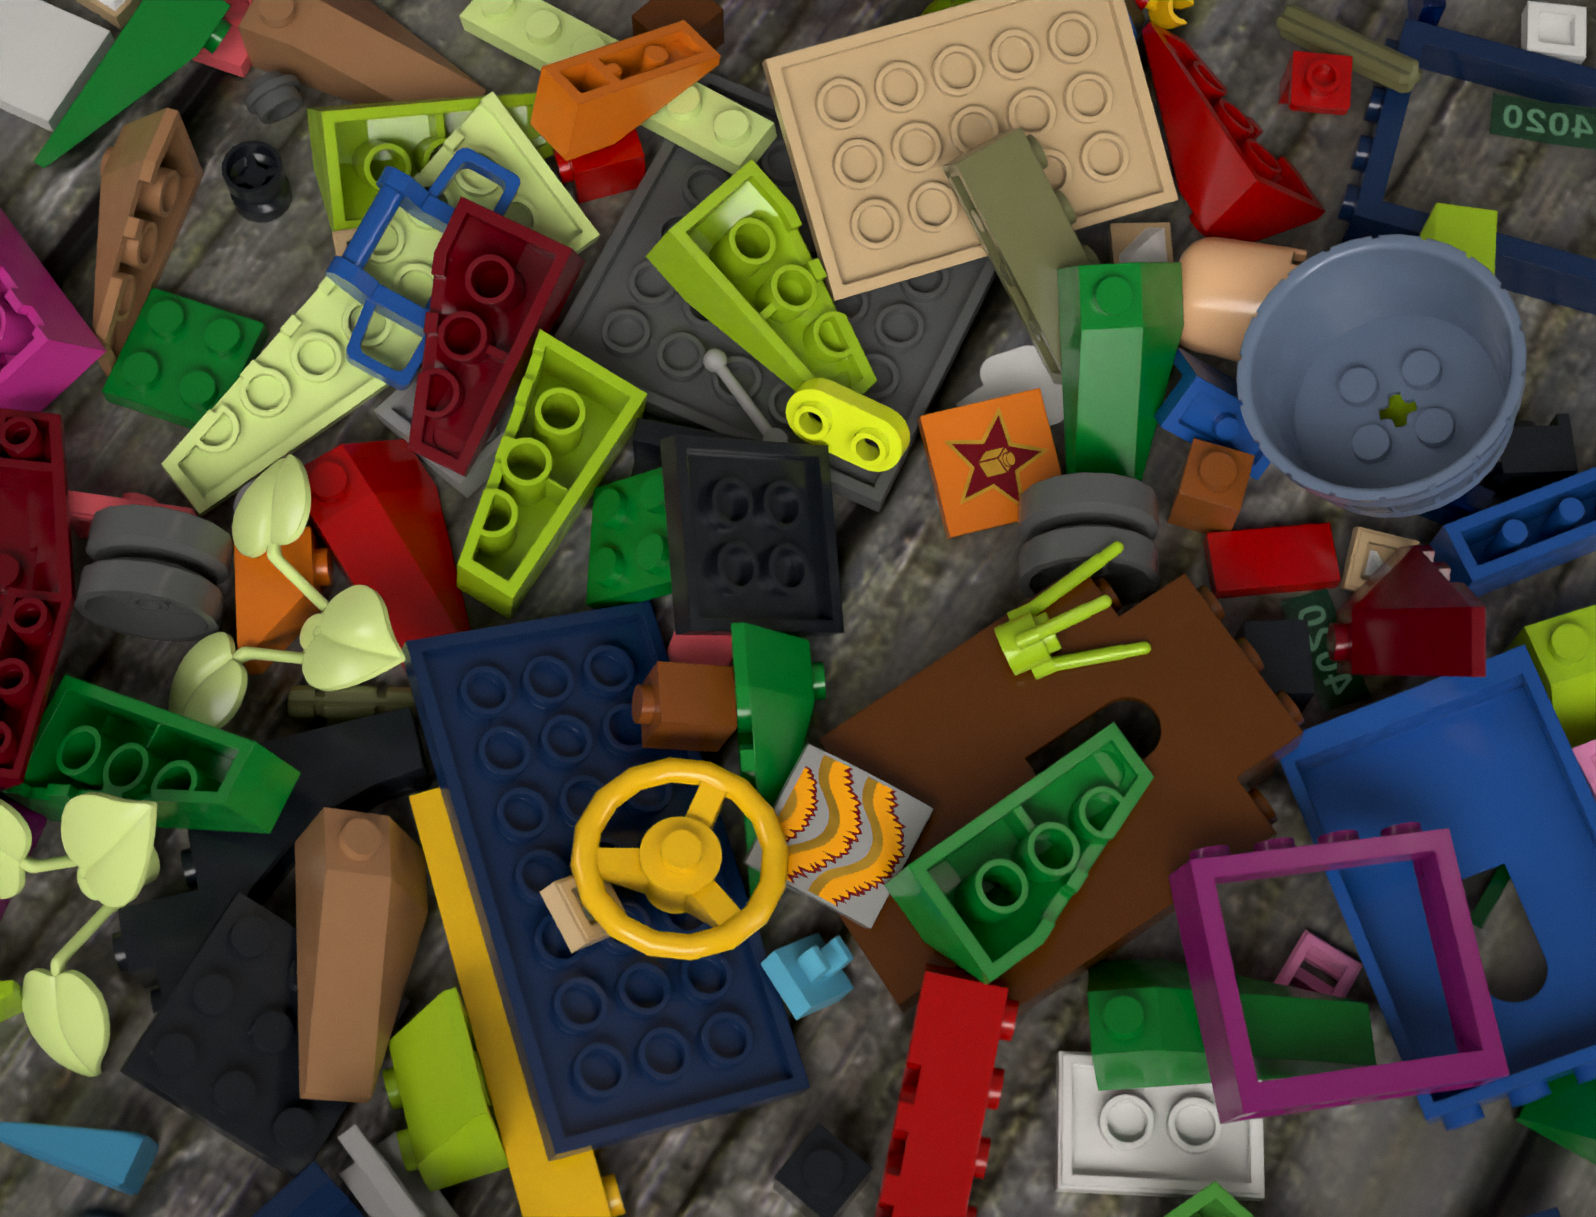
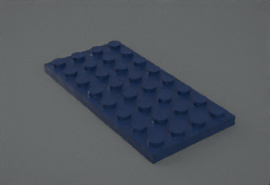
(605, 1036)

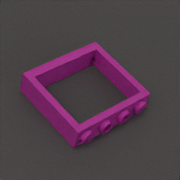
(1217, 995)

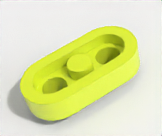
(846, 423)

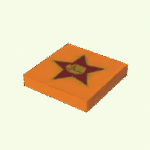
(986, 458)

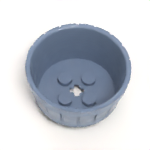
(1375, 326)

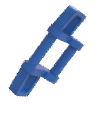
(348, 273)

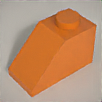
(269, 604)

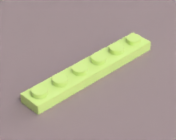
(693, 120)

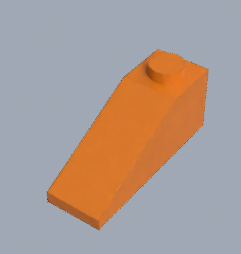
(617, 87)

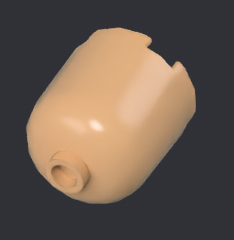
(1225, 287)

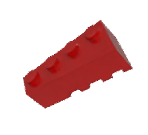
(945, 1095)

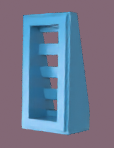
(101, 1155)

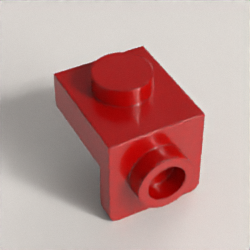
(1317, 83)

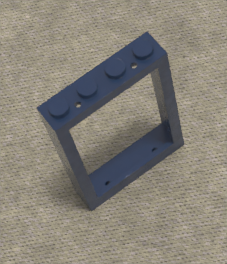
(1519, 264)

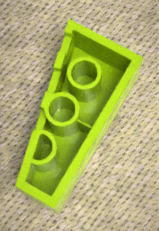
(553, 455)

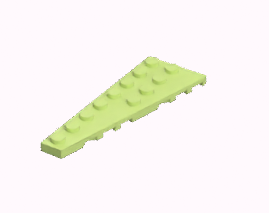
(303, 375)

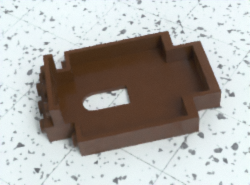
(970, 724)

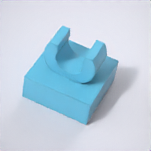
(810, 973)

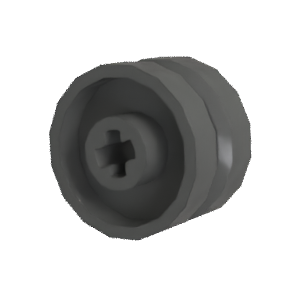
(1080, 515)
(154, 573)

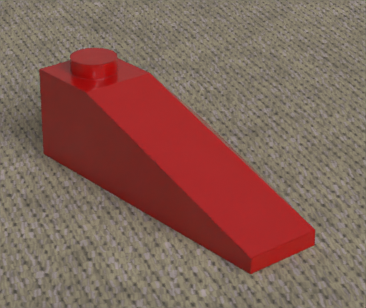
(1217, 163)
(389, 533)

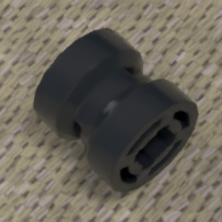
(257, 181)

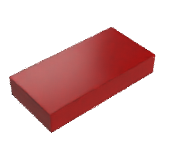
(1271, 560)

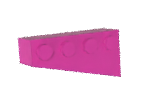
(41, 332)

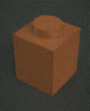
(1210, 488)
(686, 706)

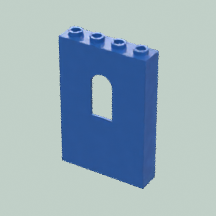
(1511, 792)

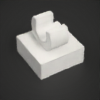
(1554, 30)

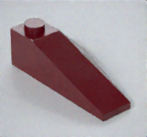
(486, 308)
(1410, 622)

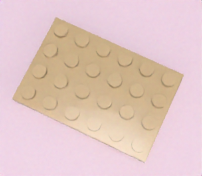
(894, 104)

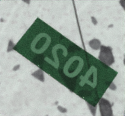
(1543, 121)
(1331, 688)

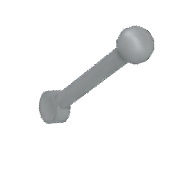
(715, 361)

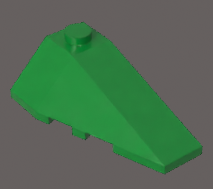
(773, 709)

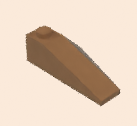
(349, 51)
(142, 207)
(356, 942)

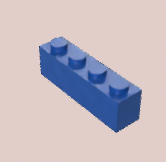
(1521, 535)

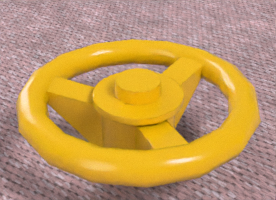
(678, 861)

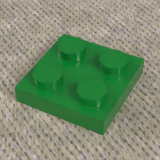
(182, 358)
(629, 542)

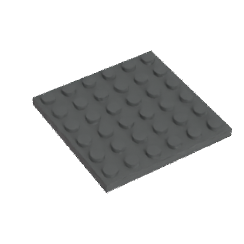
(657, 341)

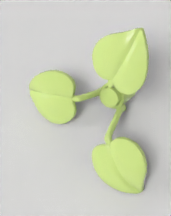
(340, 645)
(115, 859)

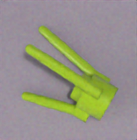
(1031, 639)

